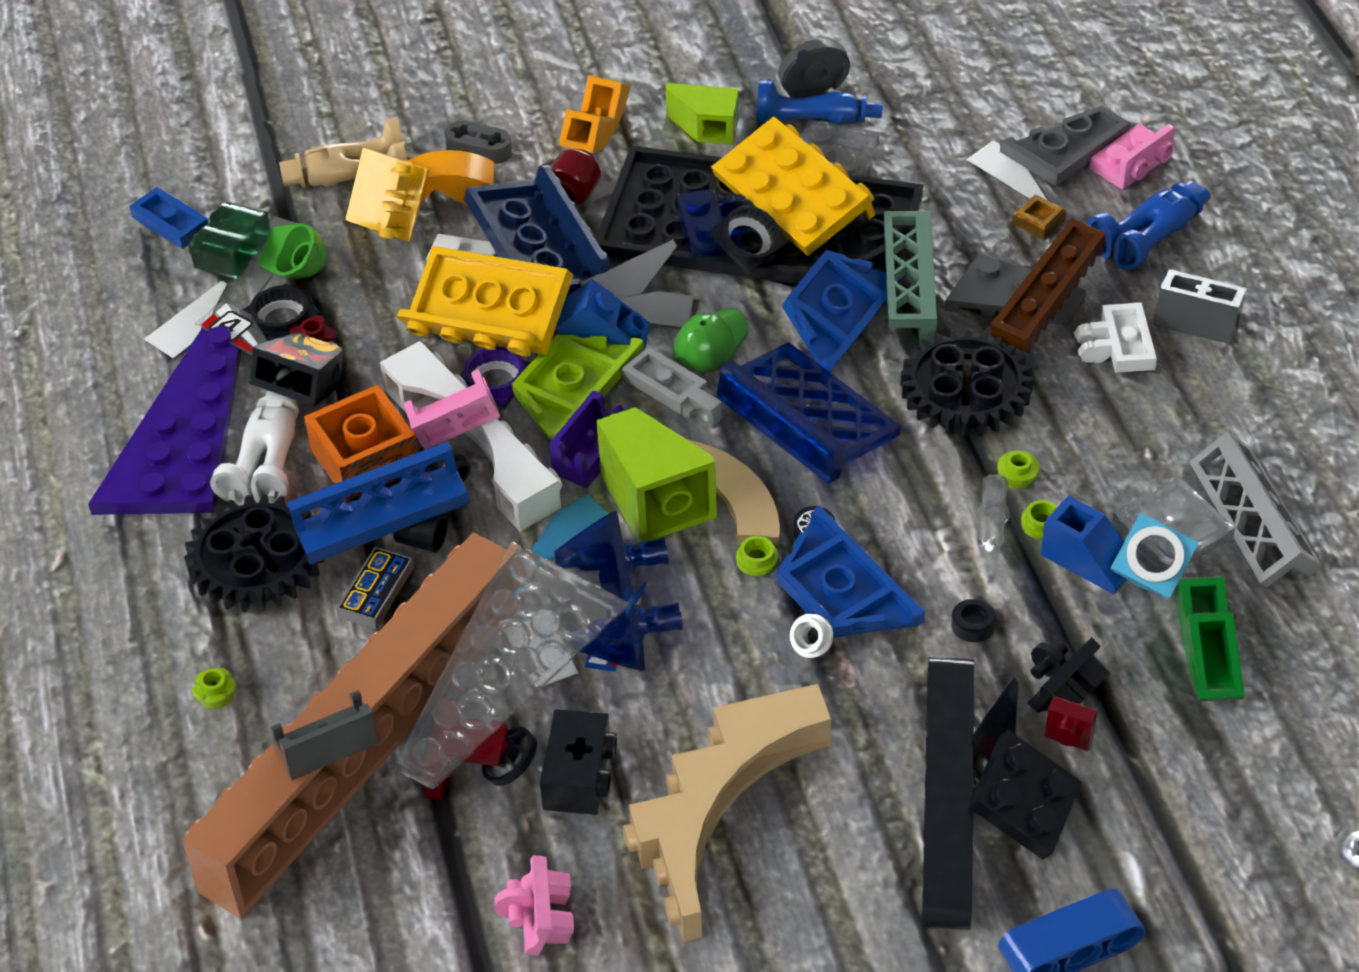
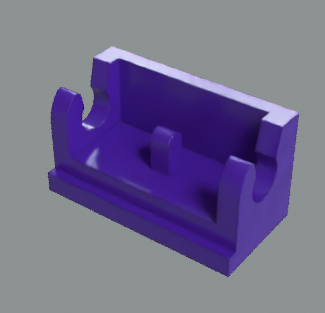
(576, 447)

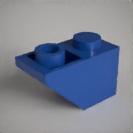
(599, 313)
(1083, 543)

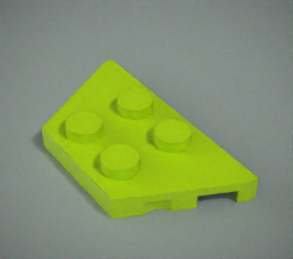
(563, 379)

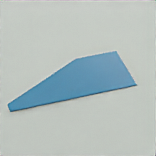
(567, 524)

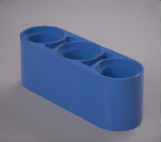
(1073, 935)

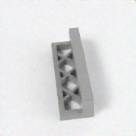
(1266, 503)

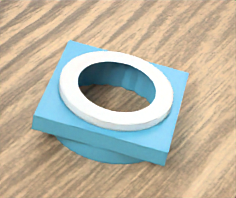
(1159, 583)

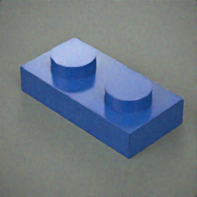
(168, 217)

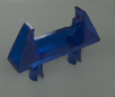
(604, 550)

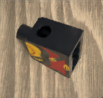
(297, 367)

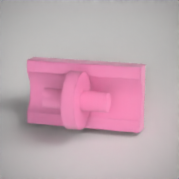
(529, 905)

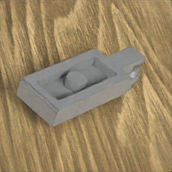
(673, 386)

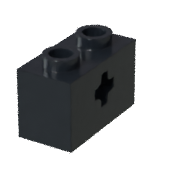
(576, 762)

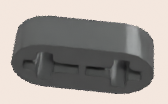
(480, 140)

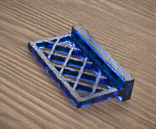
(789, 422)

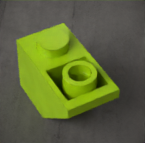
(704, 112)

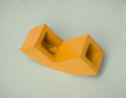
(599, 115)
(454, 172)

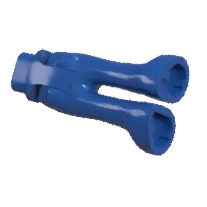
(830, 107)
(1161, 214)

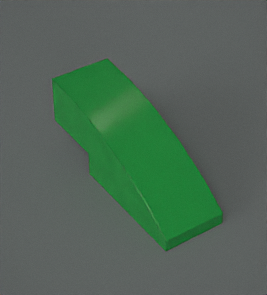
(1209, 639)

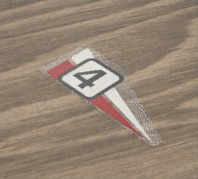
(243, 328)

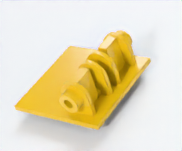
(387, 195)

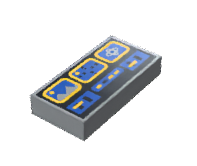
(375, 588)

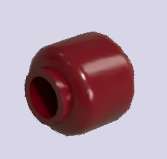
(577, 173)

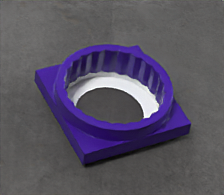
(495, 359)

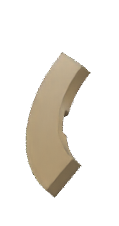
(744, 497)

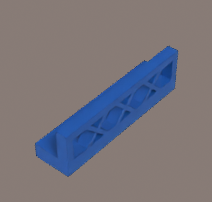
(379, 508)

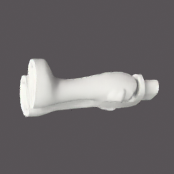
(269, 430)

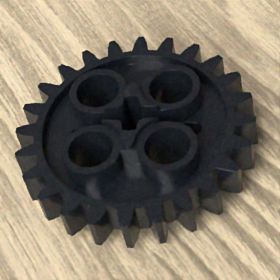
(998, 382)
(236, 572)

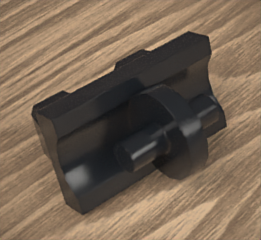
(1082, 667)

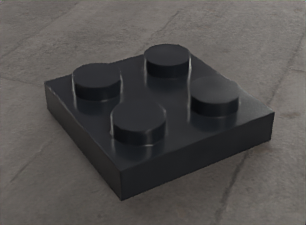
(1025, 794)

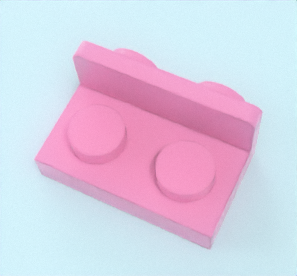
(1133, 155)

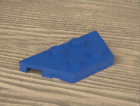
(835, 305)
(842, 583)

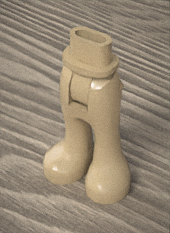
(339, 162)

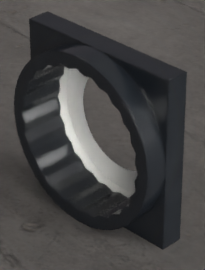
(762, 222)
(280, 297)

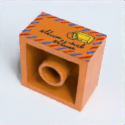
(359, 435)

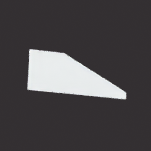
(1005, 169)

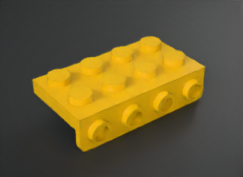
(794, 185)
(488, 301)

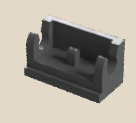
(1199, 306)
(326, 739)

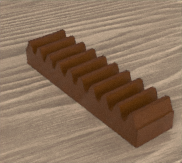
(1048, 285)

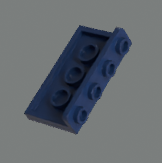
(538, 225)

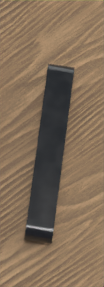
(948, 794)

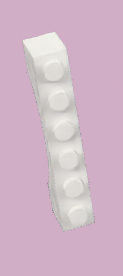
(522, 484)

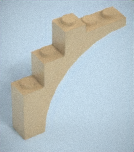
(705, 782)

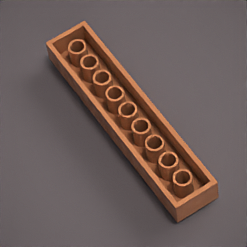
(270, 819)

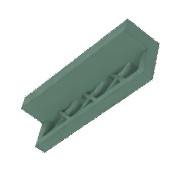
(918, 268)

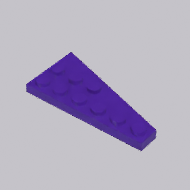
(180, 437)

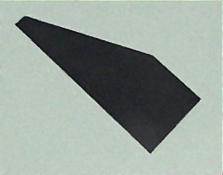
(998, 719)

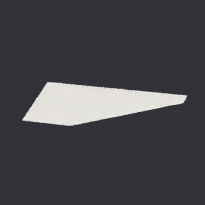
(181, 329)

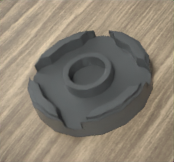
(814, 68)

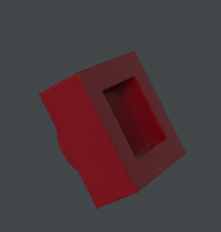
(1070, 723)

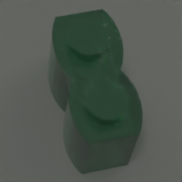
(229, 239)

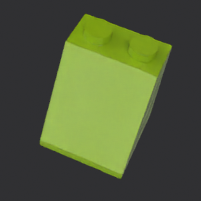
(655, 475)

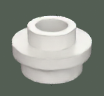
(799, 635)

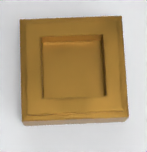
(1039, 216)

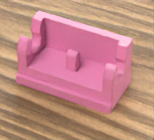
(453, 413)

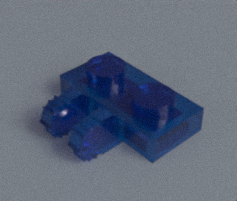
(700, 213)

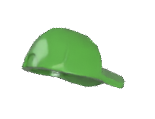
(294, 251)
(710, 339)

